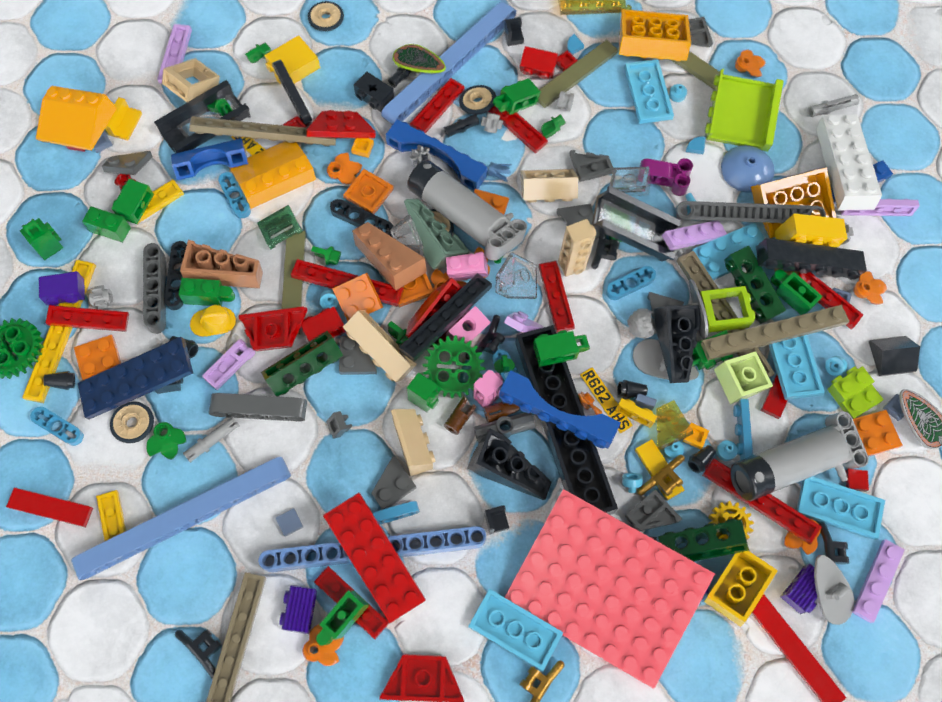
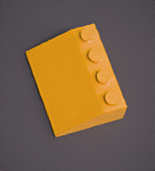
(654, 35)
(73, 117)
(273, 173)
(805, 188)

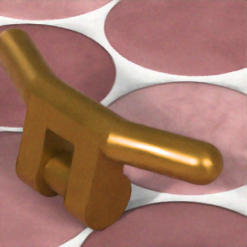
(665, 472)
(545, 680)

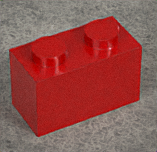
(538, 62)
(325, 321)

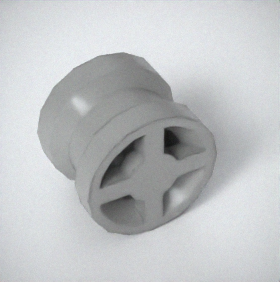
(565, 100)

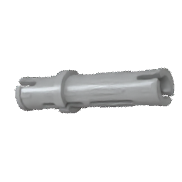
(849, 101)
(208, 441)

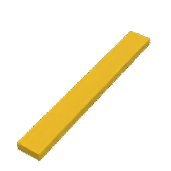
(54, 344)

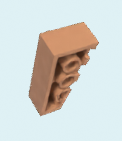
(390, 257)
(212, 264)

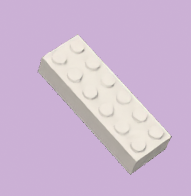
(848, 162)

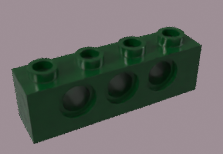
(757, 276)
(306, 354)
(714, 546)

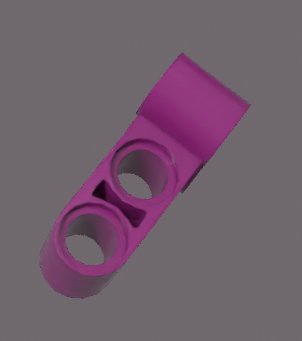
(670, 174)

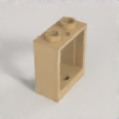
(175, 79)

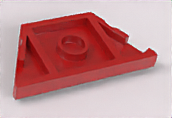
(340, 125)
(273, 328)
(422, 679)

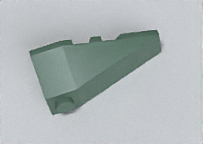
(435, 238)

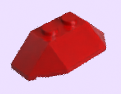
(432, 305)

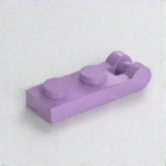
(228, 364)

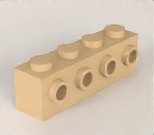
(576, 247)
(379, 346)

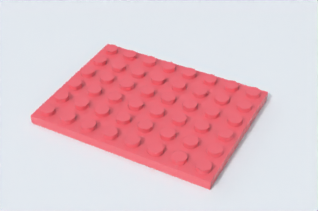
(609, 587)

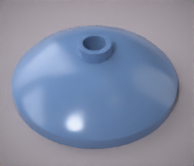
(741, 173)

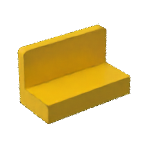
(123, 120)

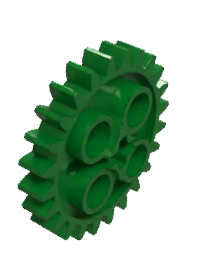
(23, 341)
(454, 348)

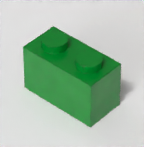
(132, 200)
(106, 224)
(423, 392)

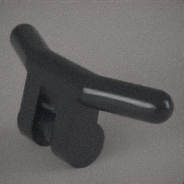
(612, 244)
(491, 339)
(830, 547)
(200, 655)

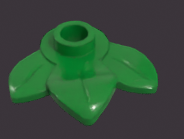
(167, 443)

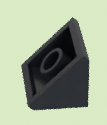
(895, 355)

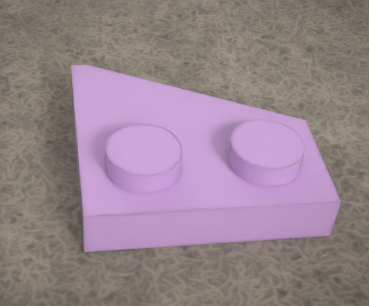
(521, 322)

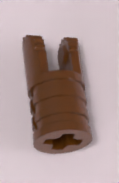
(505, 409)
(459, 418)

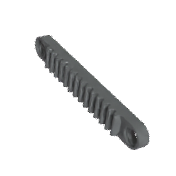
(744, 211)

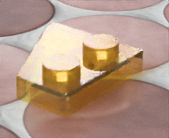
(671, 425)

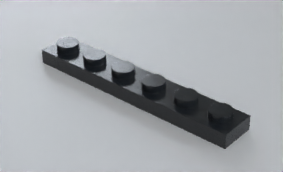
(445, 317)

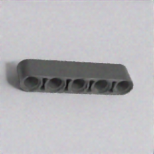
(157, 295)
(258, 407)

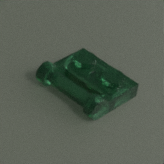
(277, 222)

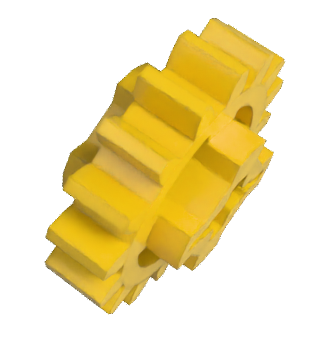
(721, 516)

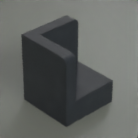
(513, 31)
(496, 519)

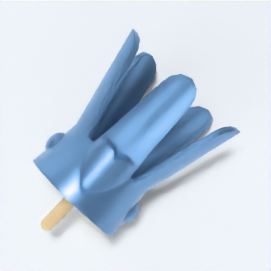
(495, 170)

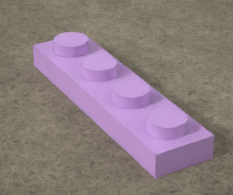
(176, 47)
(888, 207)
(693, 235)
(878, 581)

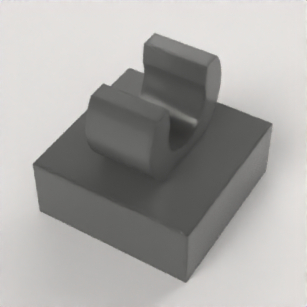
(337, 424)

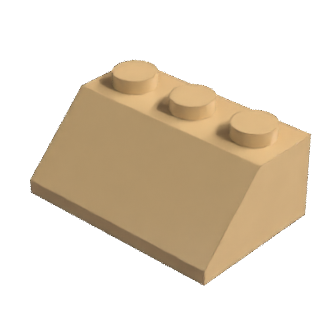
(549, 185)
(413, 441)

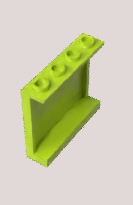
(743, 111)

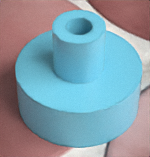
(678, 93)
(328, 299)
(836, 365)
(673, 450)
(726, 450)
(632, 481)

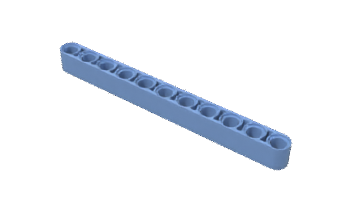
(454, 58)
(180, 518)
(342, 558)

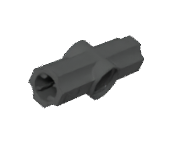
(516, 423)

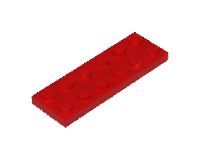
(374, 557)

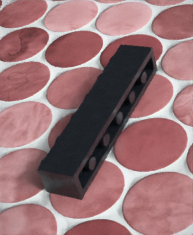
(810, 258)

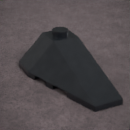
(677, 334)
(503, 463)

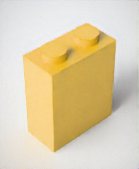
(296, 57)

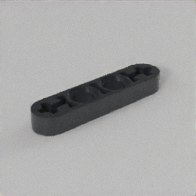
(292, 92)
(363, 215)
(174, 275)

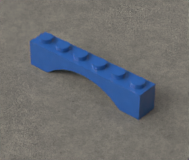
(405, 138)
(596, 428)

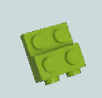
(855, 392)

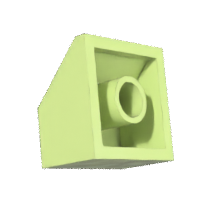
(742, 377)

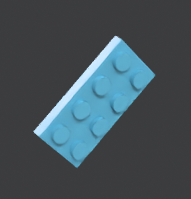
(649, 91)
(714, 252)
(796, 368)
(841, 507)
(515, 630)

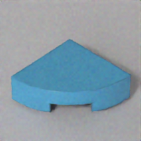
(574, 44)
(696, 145)

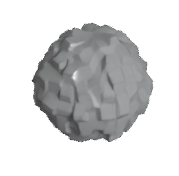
(642, 324)

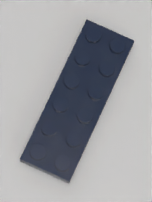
(135, 378)

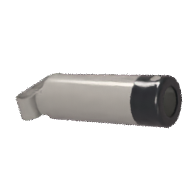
(466, 210)
(801, 459)

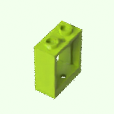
(728, 324)

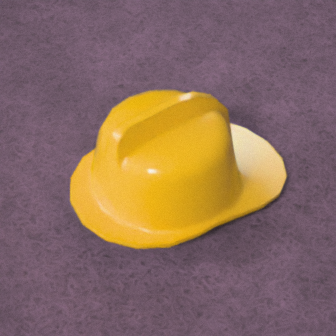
(212, 321)

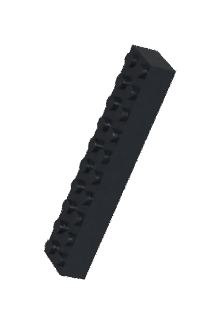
(575, 458)

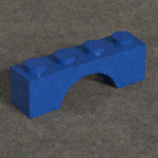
(190, 162)

